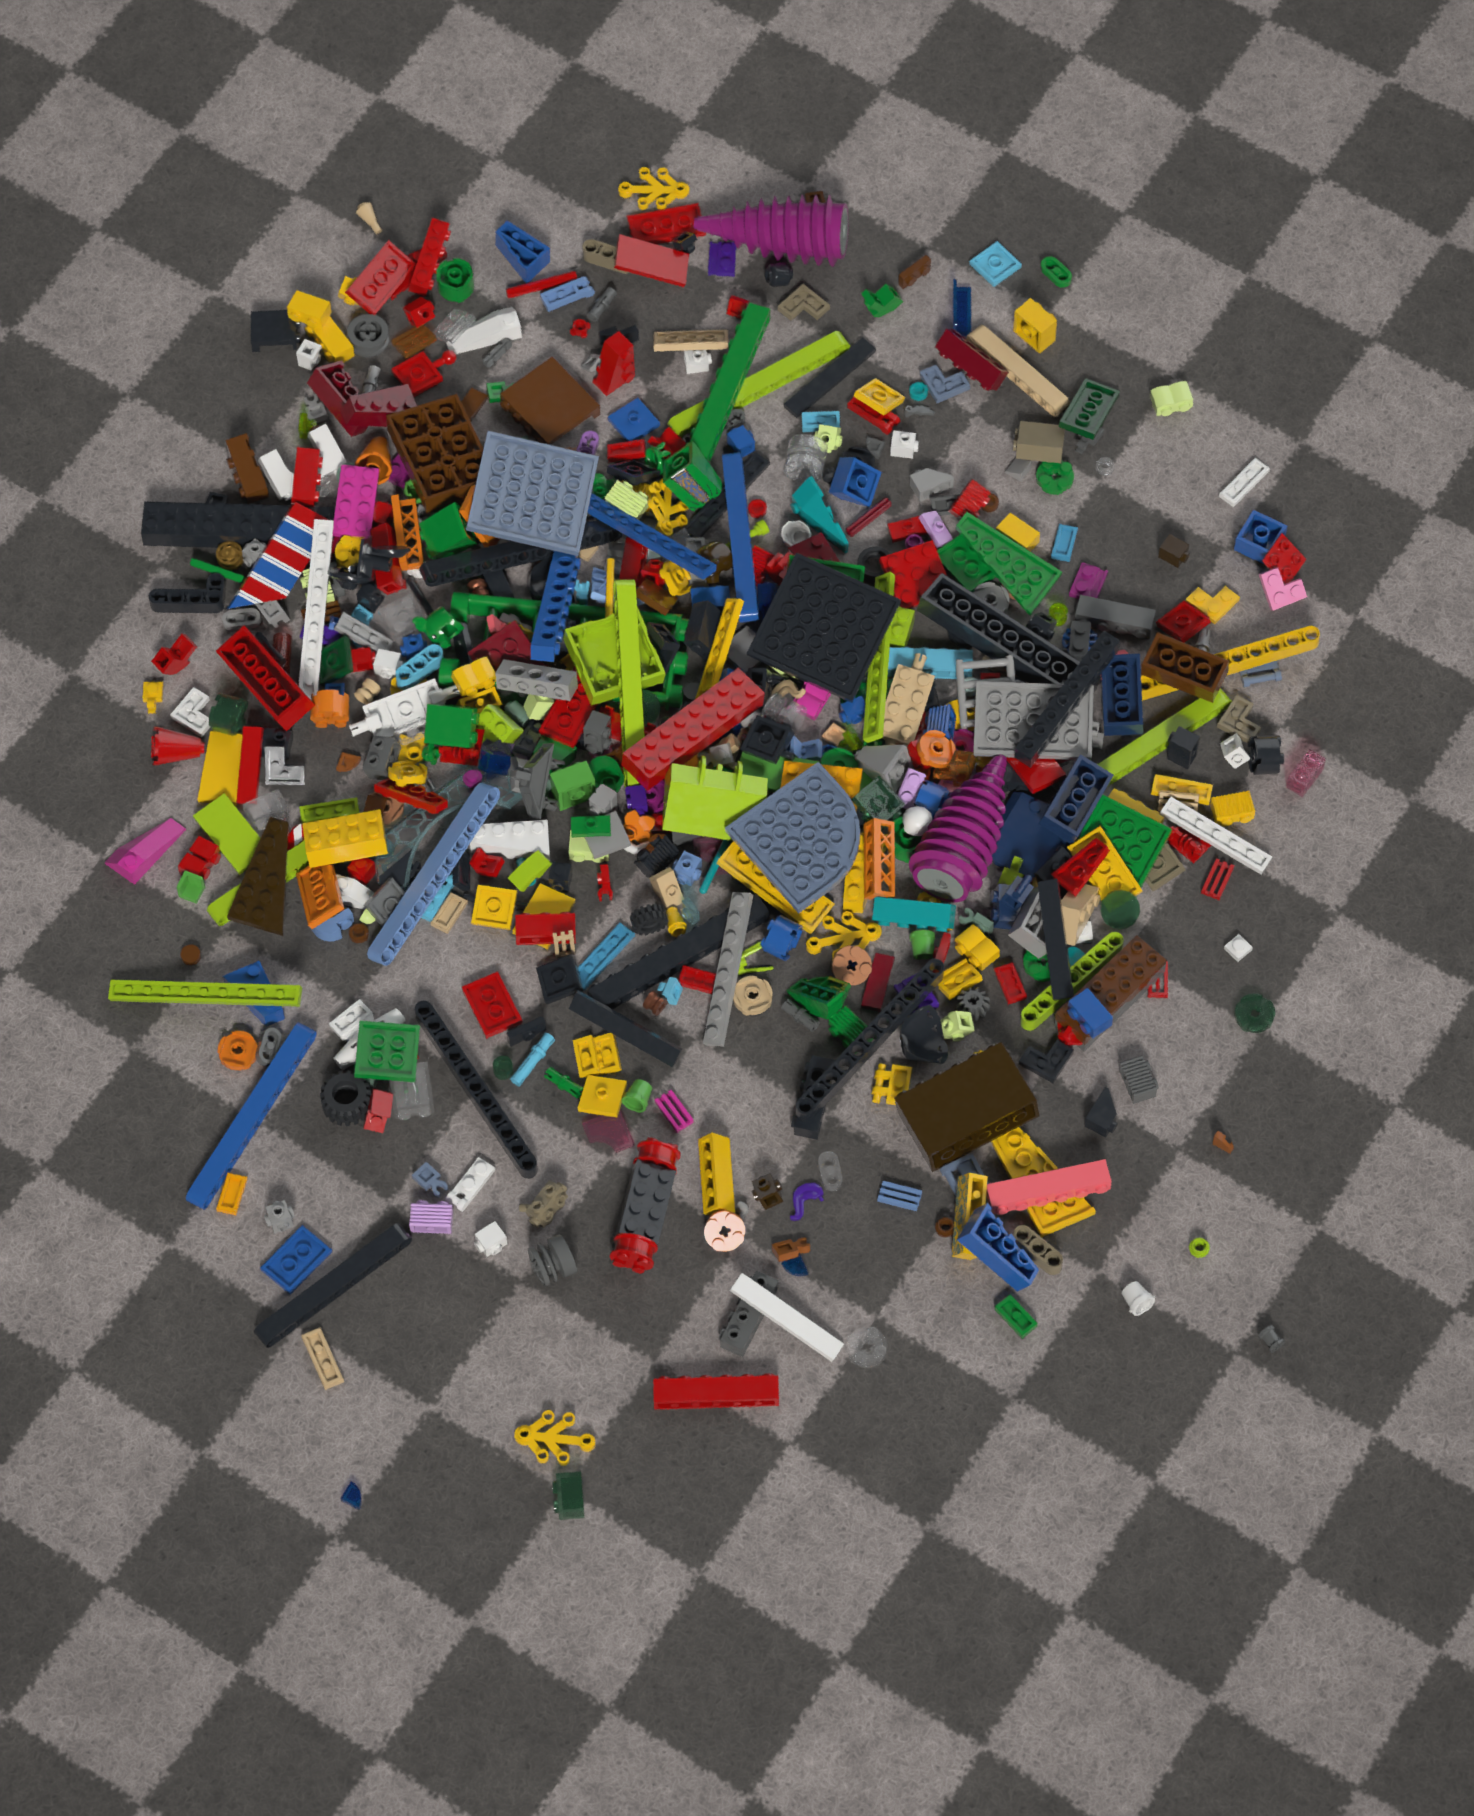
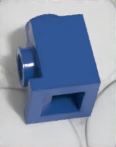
(852, 712)

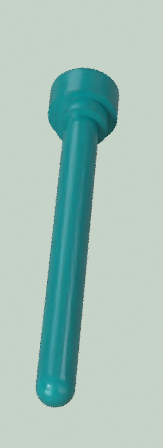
(714, 867)

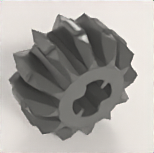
(980, 1001)

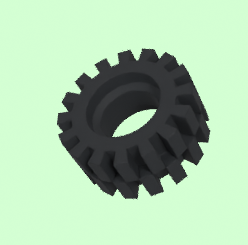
(648, 919)

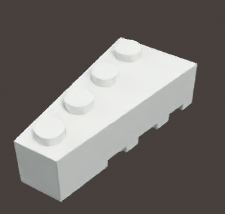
(513, 839)

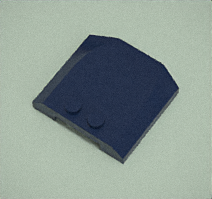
(1024, 836)

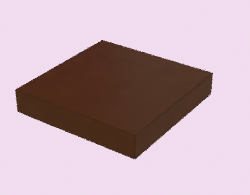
(655, 596)

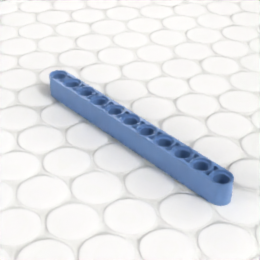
(433, 874)

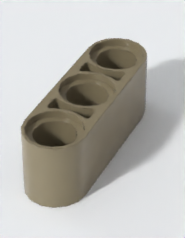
(599, 254)
(1035, 1241)

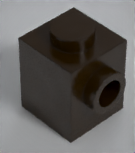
(1174, 551)

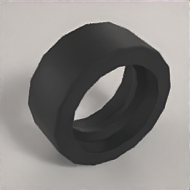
(871, 552)

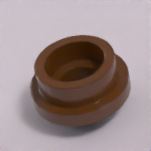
(944, 1222)

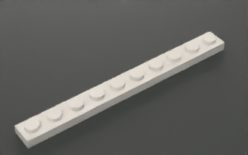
(316, 606)

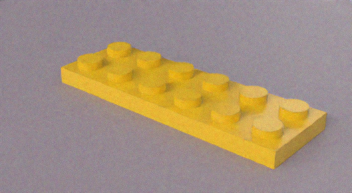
(744, 870)

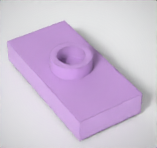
(935, 528)

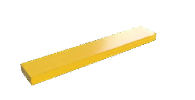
(721, 644)

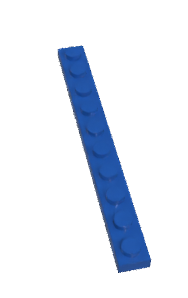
(650, 538)

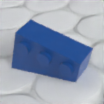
(522, 251)
(255, 974)

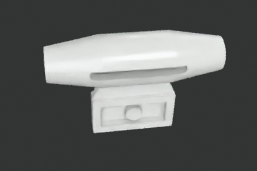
(347, 1028)

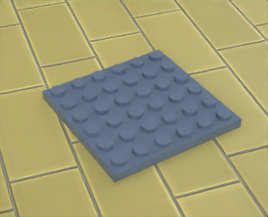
(532, 493)

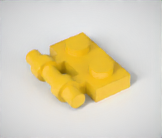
(898, 1078)

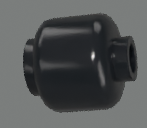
(778, 274)

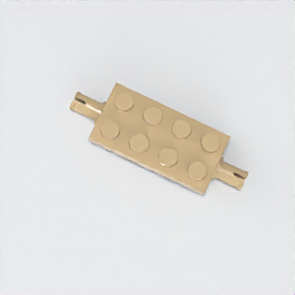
(906, 702)

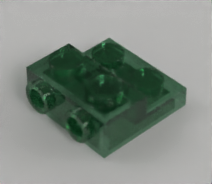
(878, 802)

